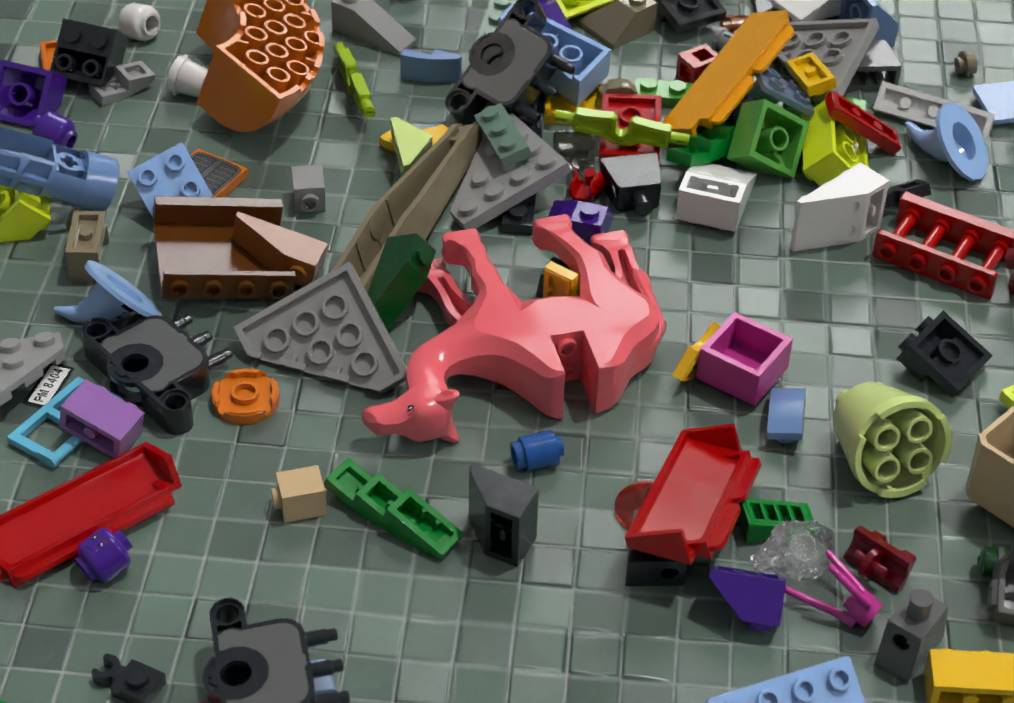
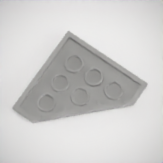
(835, 43)
(493, 190)
(327, 333)
(25, 358)

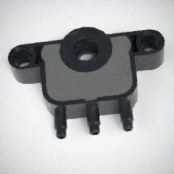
(520, 74)
(158, 361)
(265, 660)

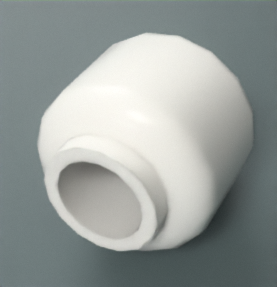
(139, 21)

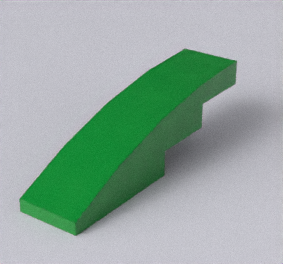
(704, 147)
(392, 510)

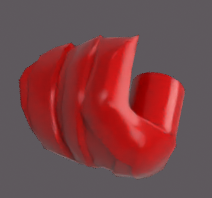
(586, 189)

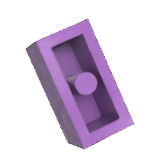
(101, 419)

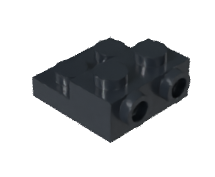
(689, 13)
(943, 353)

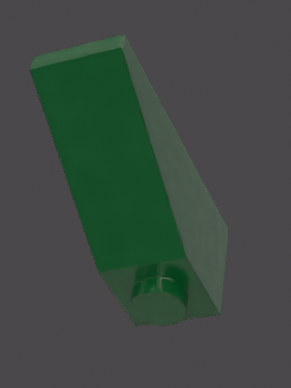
(399, 275)

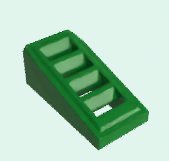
(756, 516)

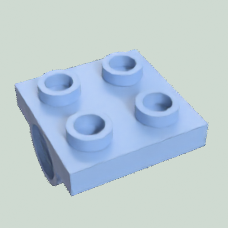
(169, 175)

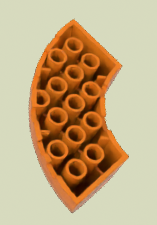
(260, 59)

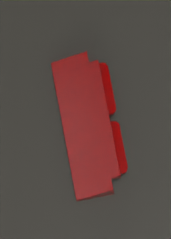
(108, 496)
(695, 496)

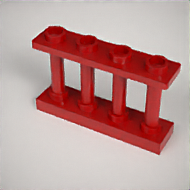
(950, 225)

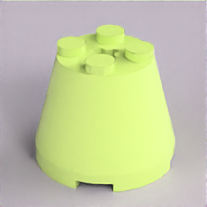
(890, 437)

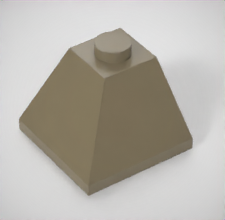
(621, 21)

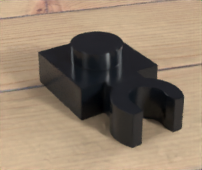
(914, 187)
(131, 683)

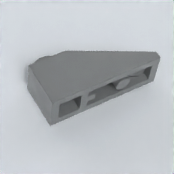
(371, 25)

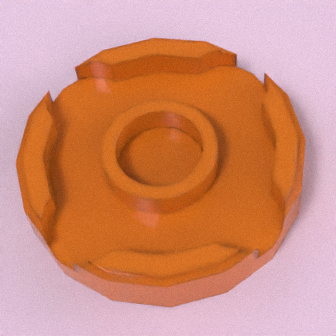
(245, 396)

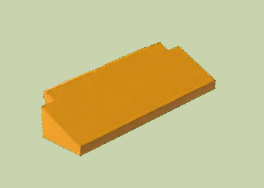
(732, 72)

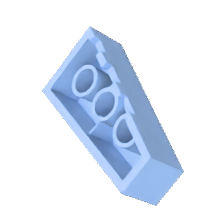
(586, 55)

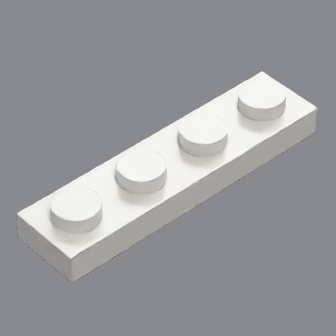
(923, 108)

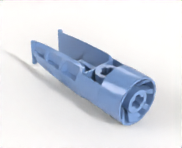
(56, 171)

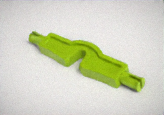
(354, 81)
(605, 125)

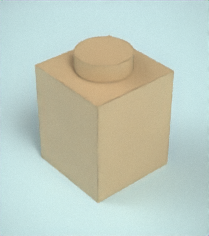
(299, 494)

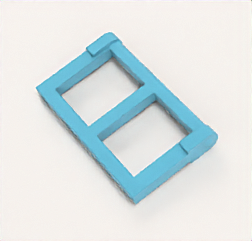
(50, 411)

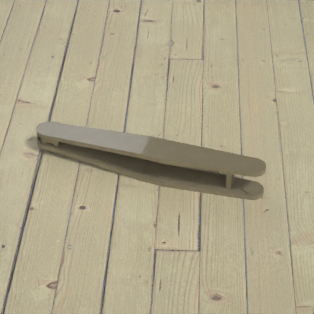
(414, 199)

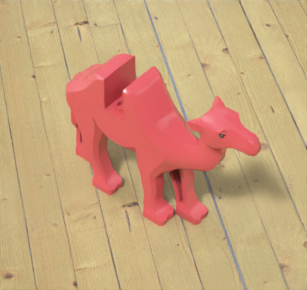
(529, 343)

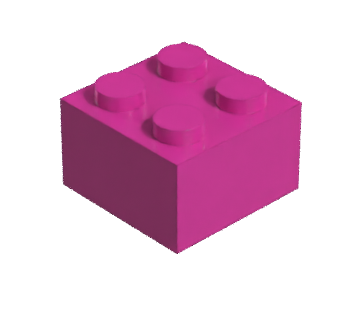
(744, 358)

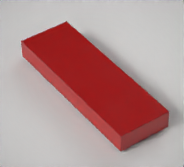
(862, 122)

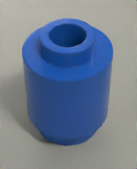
(536, 450)

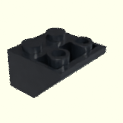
(88, 52)
(502, 514)

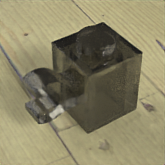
(576, 148)

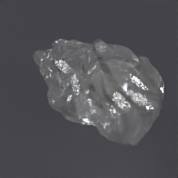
(795, 550)

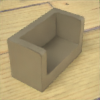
(85, 242)

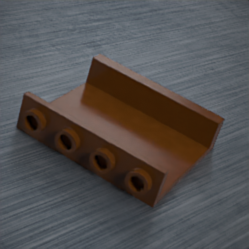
(201, 258)

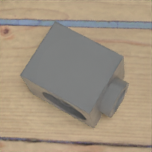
(308, 189)

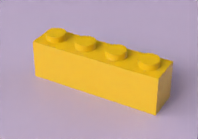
(969, 676)

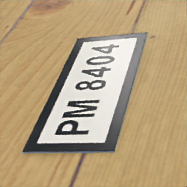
(49, 384)

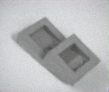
(127, 81)

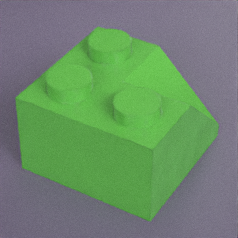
(768, 139)

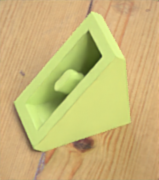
(409, 143)

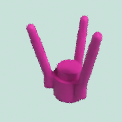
(860, 604)

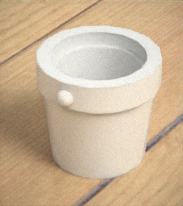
(186, 77)

